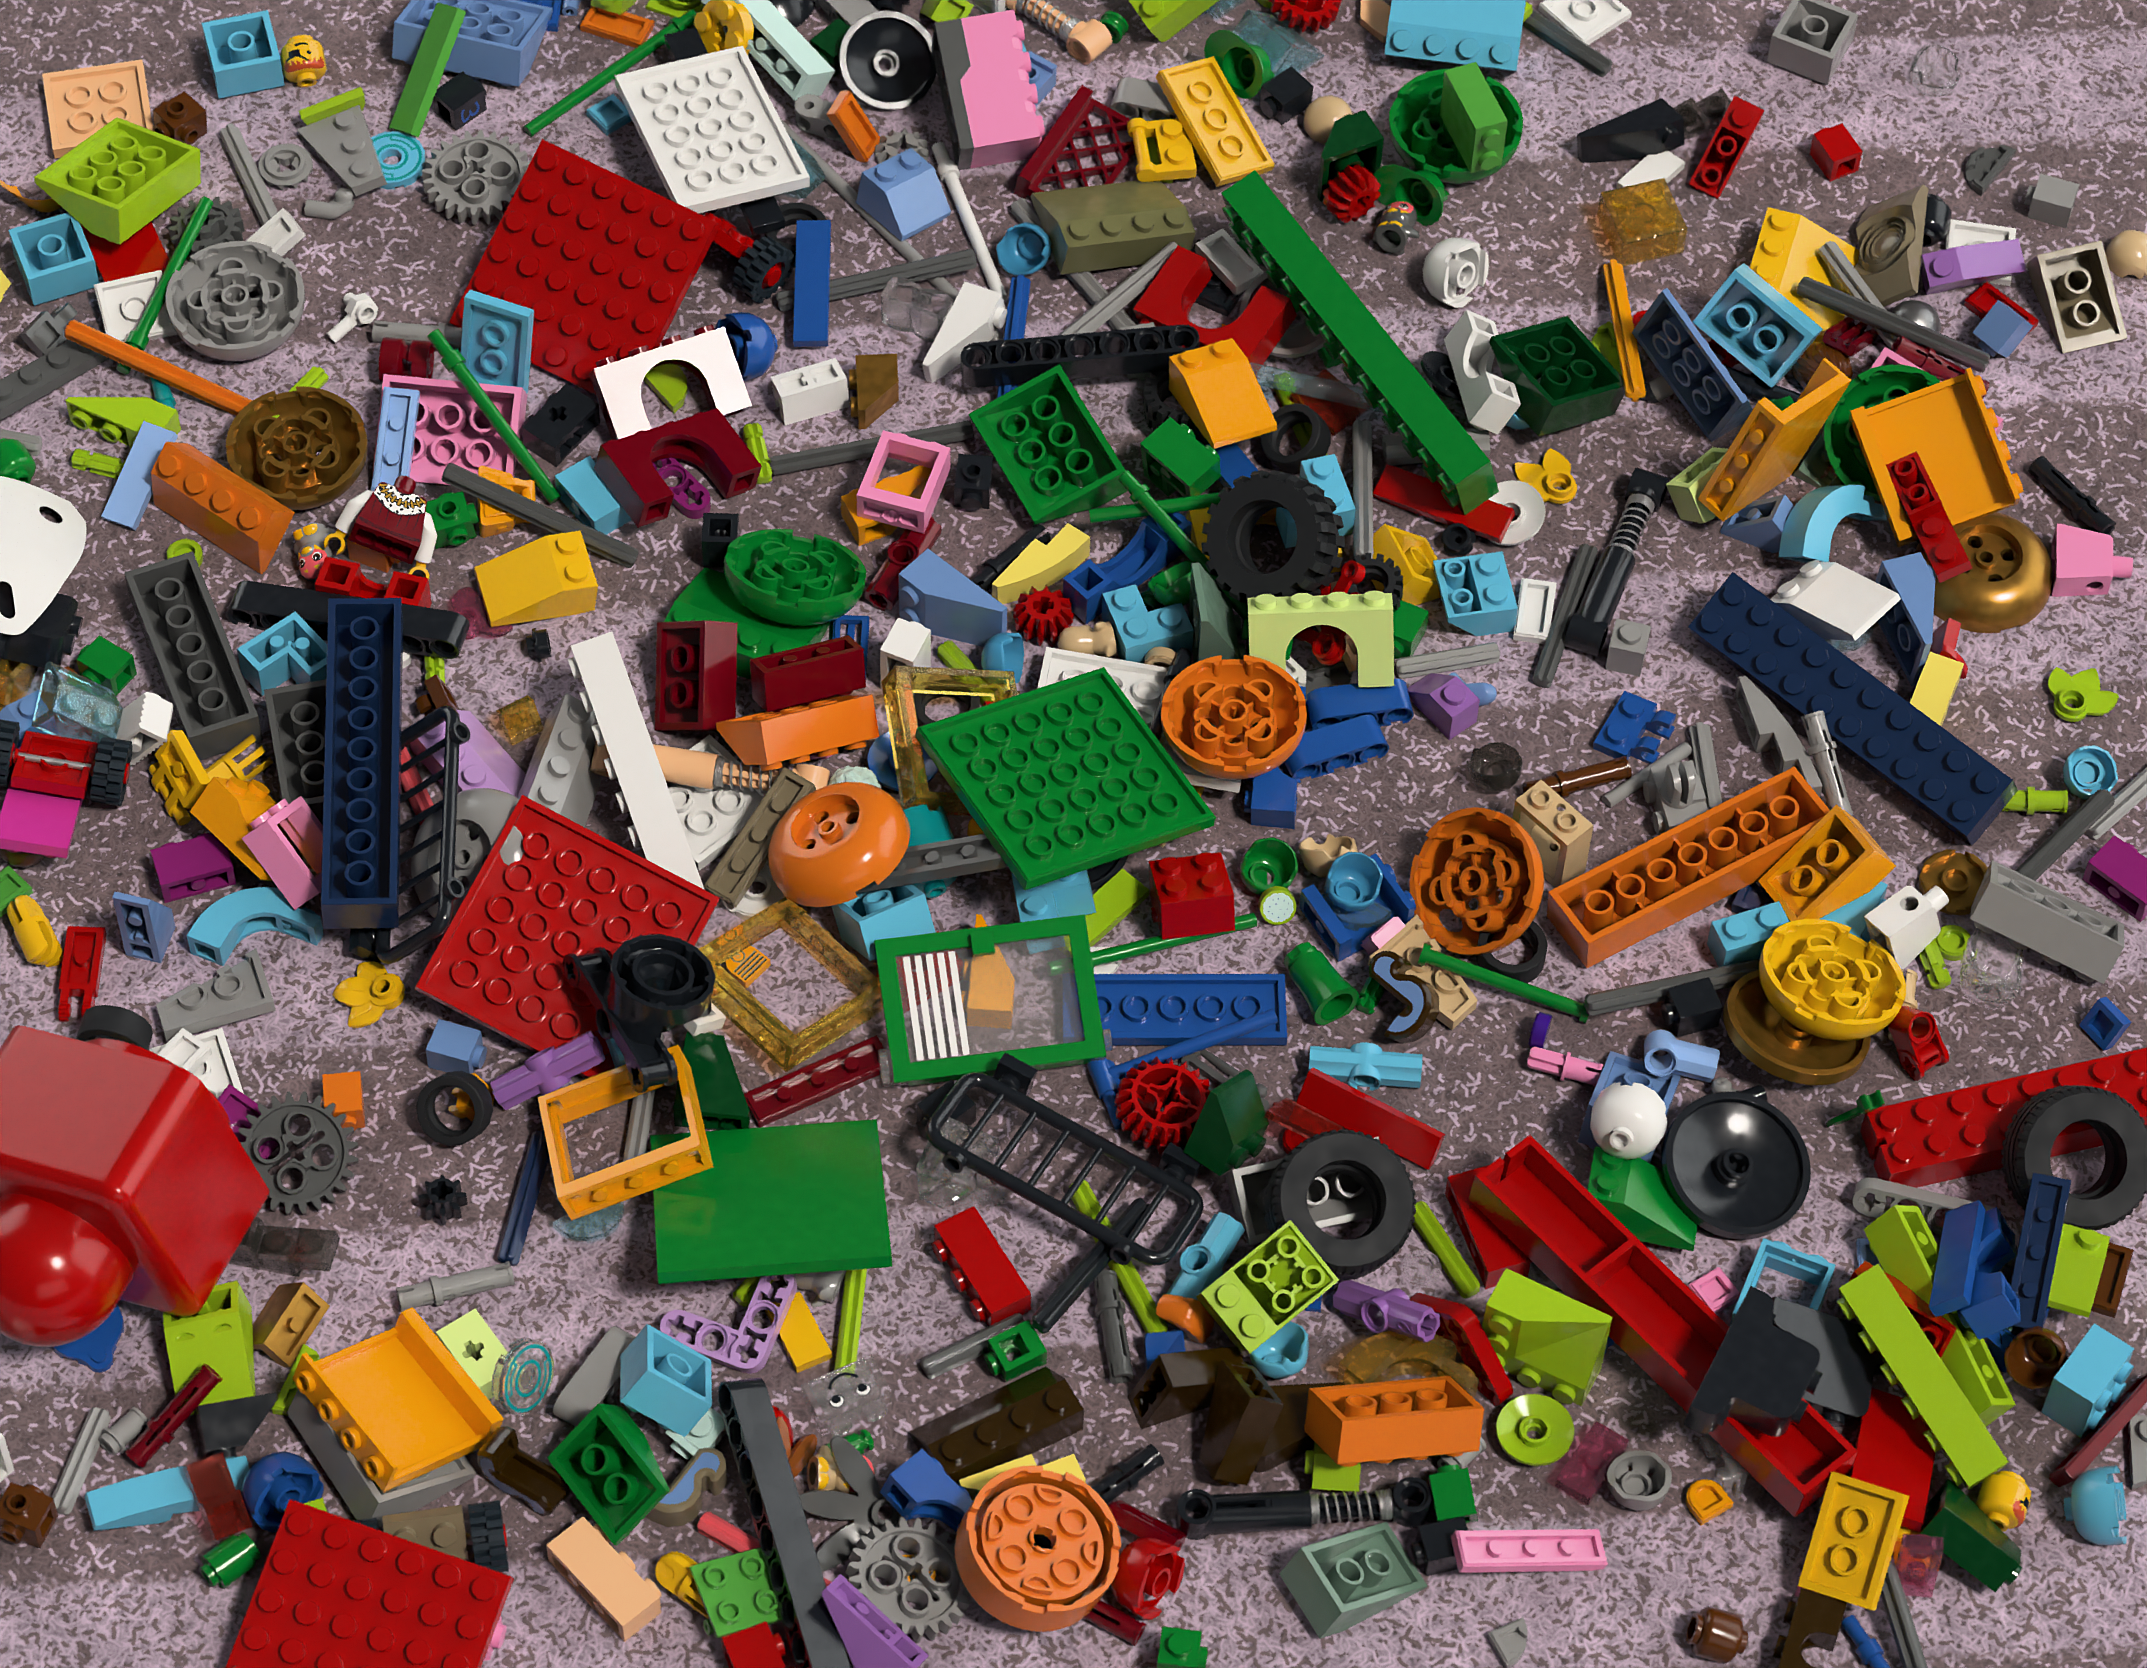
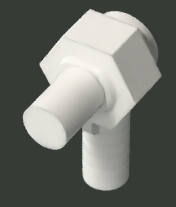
(359, 311)

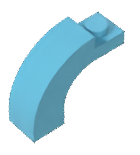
(1815, 517)
(245, 913)

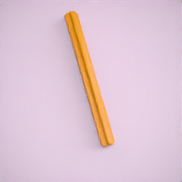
(1623, 328)

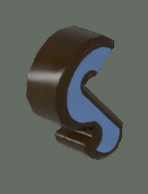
(1417, 994)
(521, 1473)

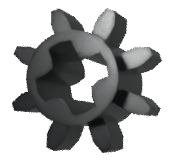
(446, 1208)

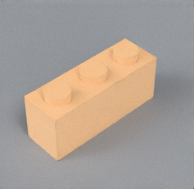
(605, 1578)

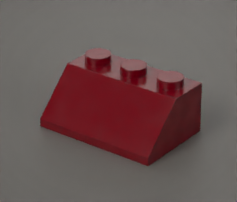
(695, 675)

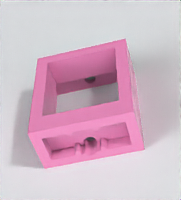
(908, 511)
(279, 856)

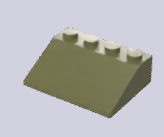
(1111, 224)

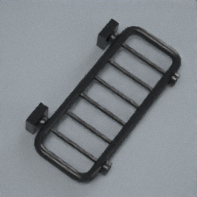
(374, 943)
(1013, 1084)

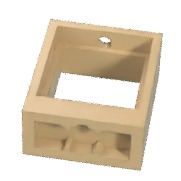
(1556, 830)

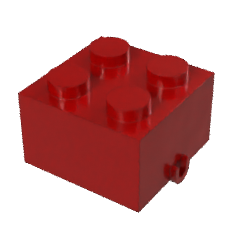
(1191, 895)

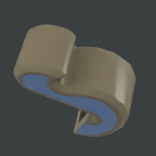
(685, 1497)

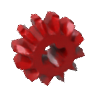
(1351, 193)
(1042, 614)

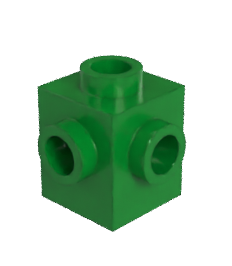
(453, 519)

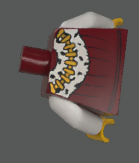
(391, 523)

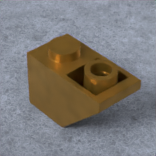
(875, 385)

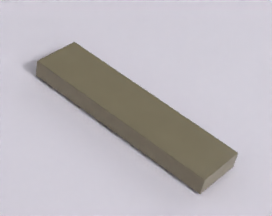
(750, 848)

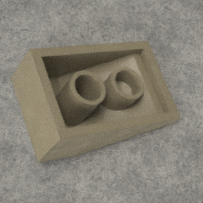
(2078, 296)

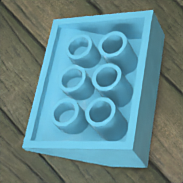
(1457, 31)

